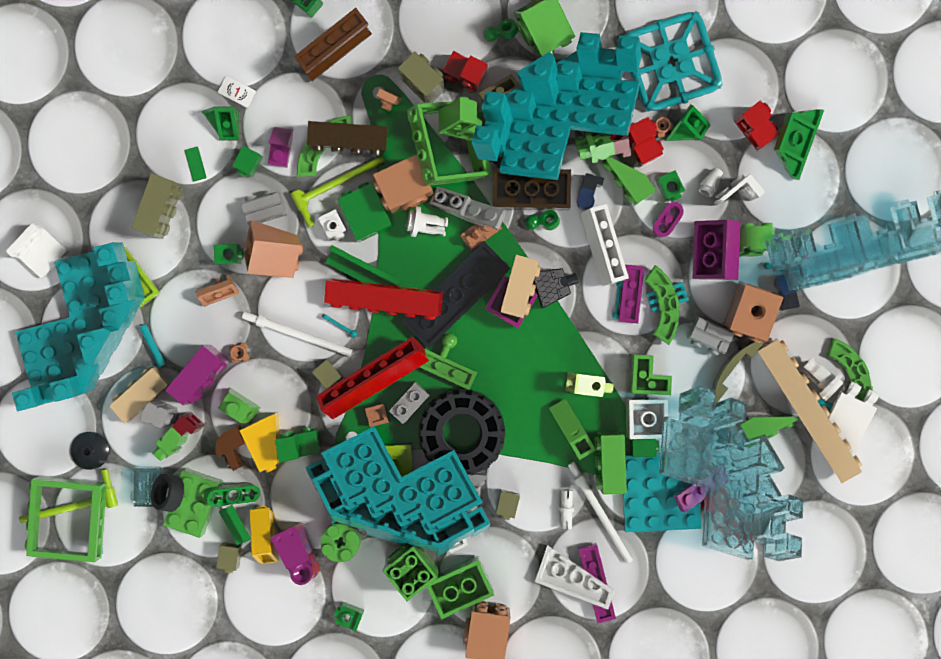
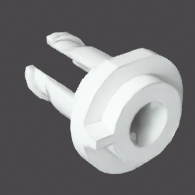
(417, 223)
(822, 378)

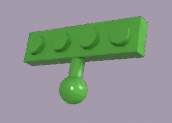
(446, 368)

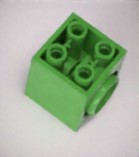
(544, 26)
(410, 570)

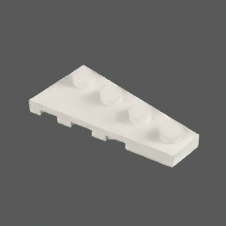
(567, 577)

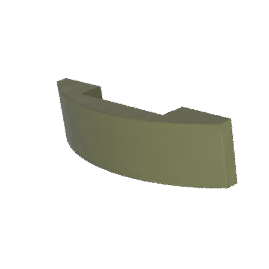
(749, 350)

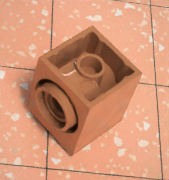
(402, 185)
(755, 324)
(487, 631)

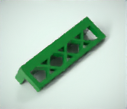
(359, 269)

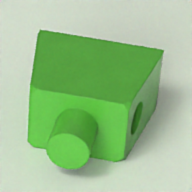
(239, 407)

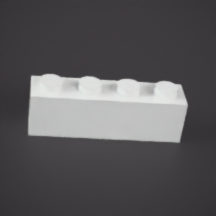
(604, 245)

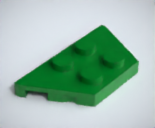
(796, 139)

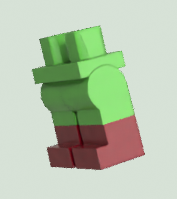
(601, 145)
(177, 436)

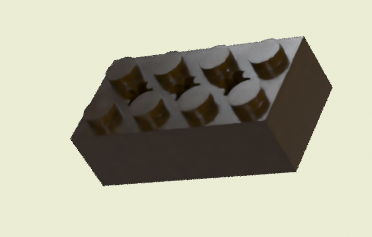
(346, 136)
(539, 199)

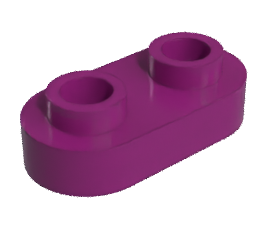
(667, 219)

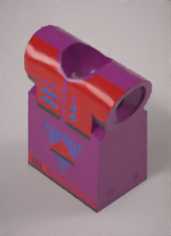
(297, 554)

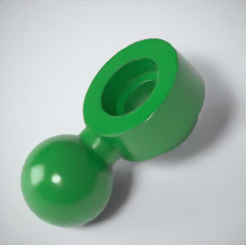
(507, 30)
(532, 221)

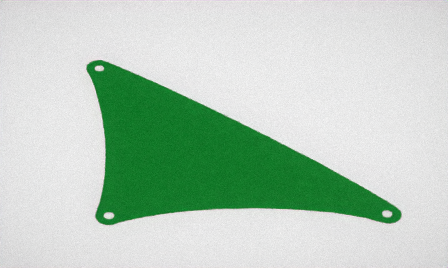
(515, 367)

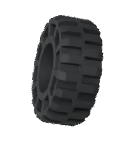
(468, 403)

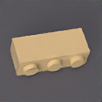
(520, 286)
(139, 393)

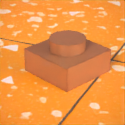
(377, 415)

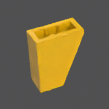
(261, 442)
(262, 529)

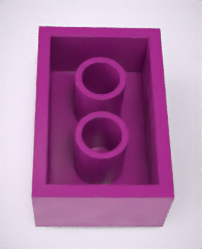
(716, 250)
(197, 375)

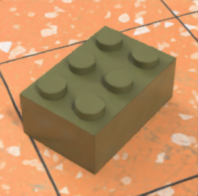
(421, 78)
(157, 206)

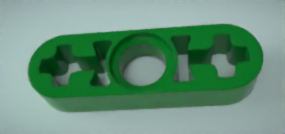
(224, 491)

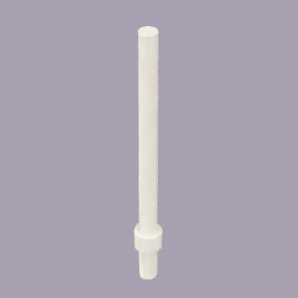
(262, 321)
(581, 481)

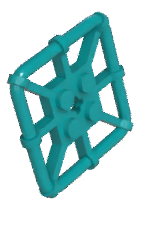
(683, 67)

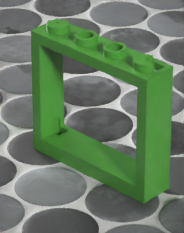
(424, 151)
(96, 520)

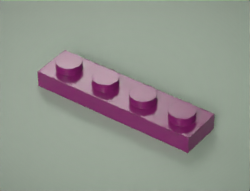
(592, 564)

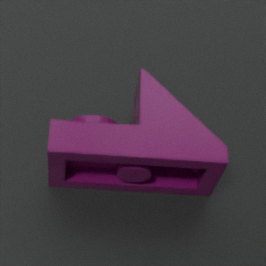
(280, 147)

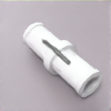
(566, 508)

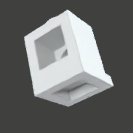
(329, 218)

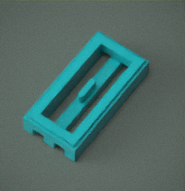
(683, 292)

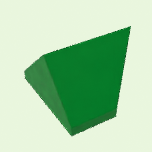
(224, 121)
(690, 126)

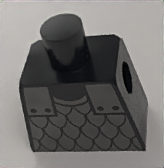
(553, 286)

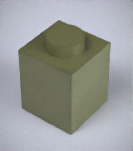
(327, 374)
(507, 504)
(229, 557)

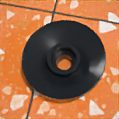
(98, 447)

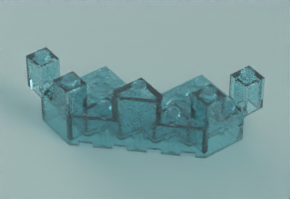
(855, 247)
(740, 495)

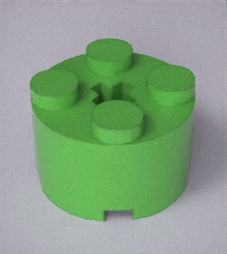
(754, 237)
(340, 552)

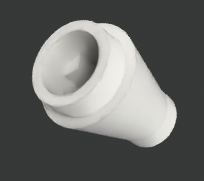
(710, 184)

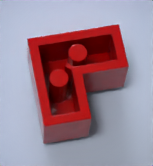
(465, 71)
(756, 126)
(643, 141)

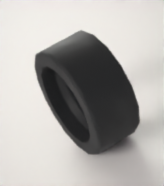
(159, 492)

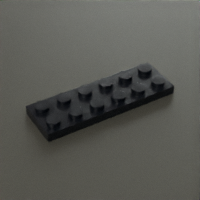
(460, 292)

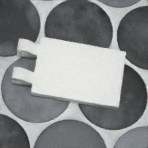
(853, 414)

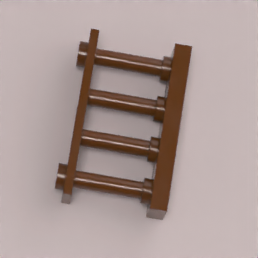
(333, 44)

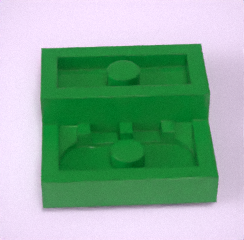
(234, 525)

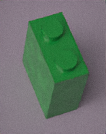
(365, 211)

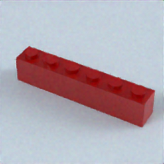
(383, 297)
(372, 378)

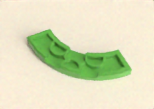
(309, 159)
(667, 302)
(852, 364)

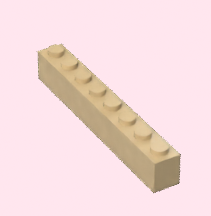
(809, 410)

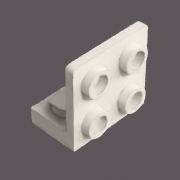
(749, 189)
(37, 249)

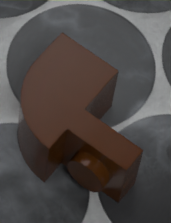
(226, 445)

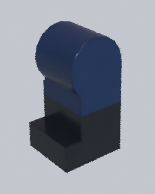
(585, 198)
(790, 297)

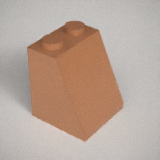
(271, 251)

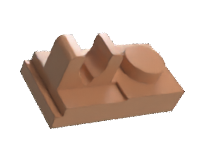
(388, 99)
(477, 234)
(217, 292)

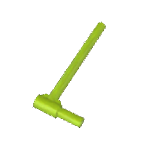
(301, 198)
(111, 501)

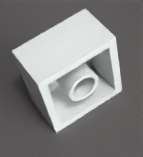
(645, 417)

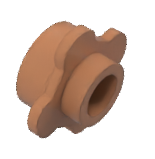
(667, 125)
(235, 357)

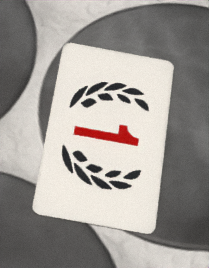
(236, 91)

